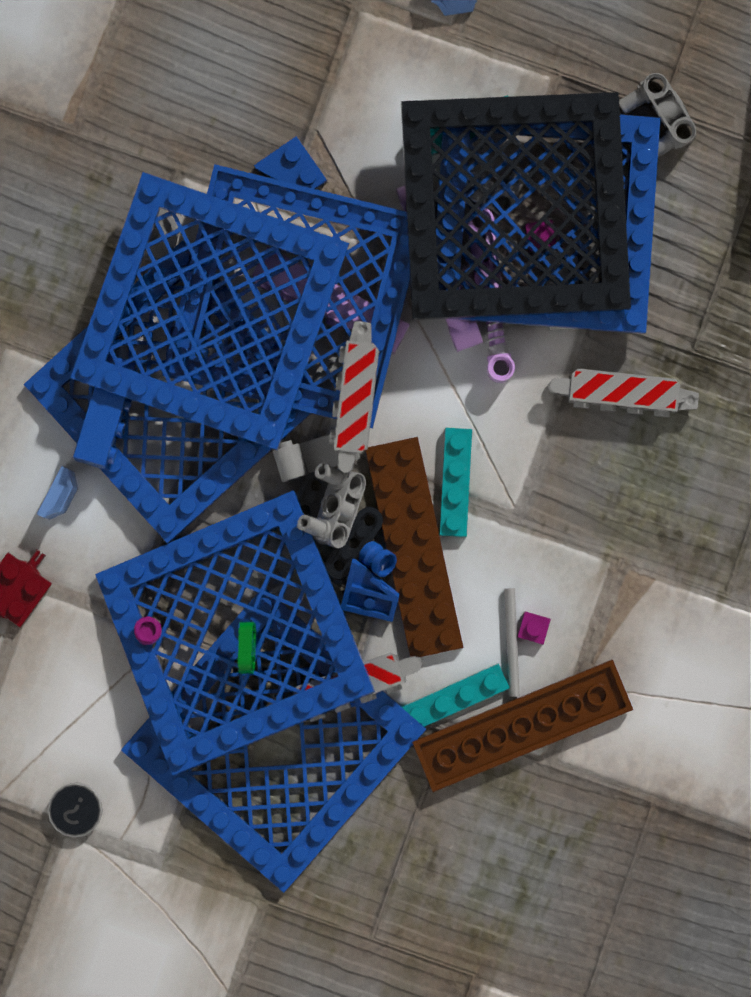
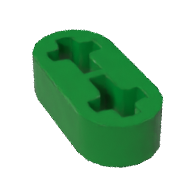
(246, 647)

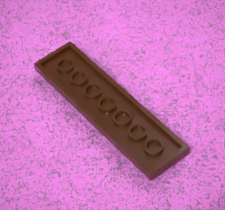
(414, 538)
(522, 725)

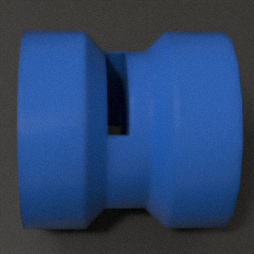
(379, 560)

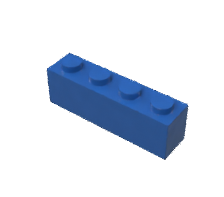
(103, 425)

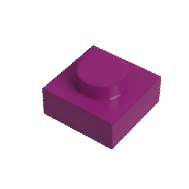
(542, 232)
(534, 627)

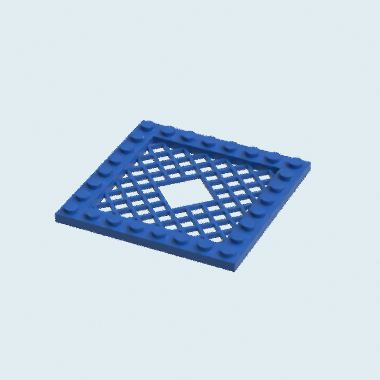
(643, 137)
(159, 193)
(318, 204)
(164, 518)
(171, 732)
(278, 867)

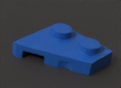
(292, 165)
(368, 594)

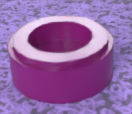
(147, 630)

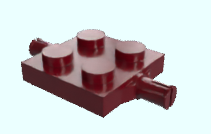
(21, 587)

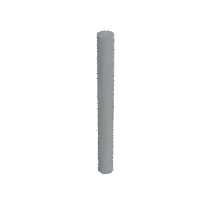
(512, 645)

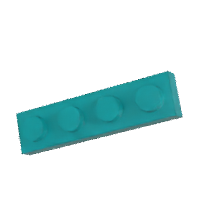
(455, 482)
(458, 695)

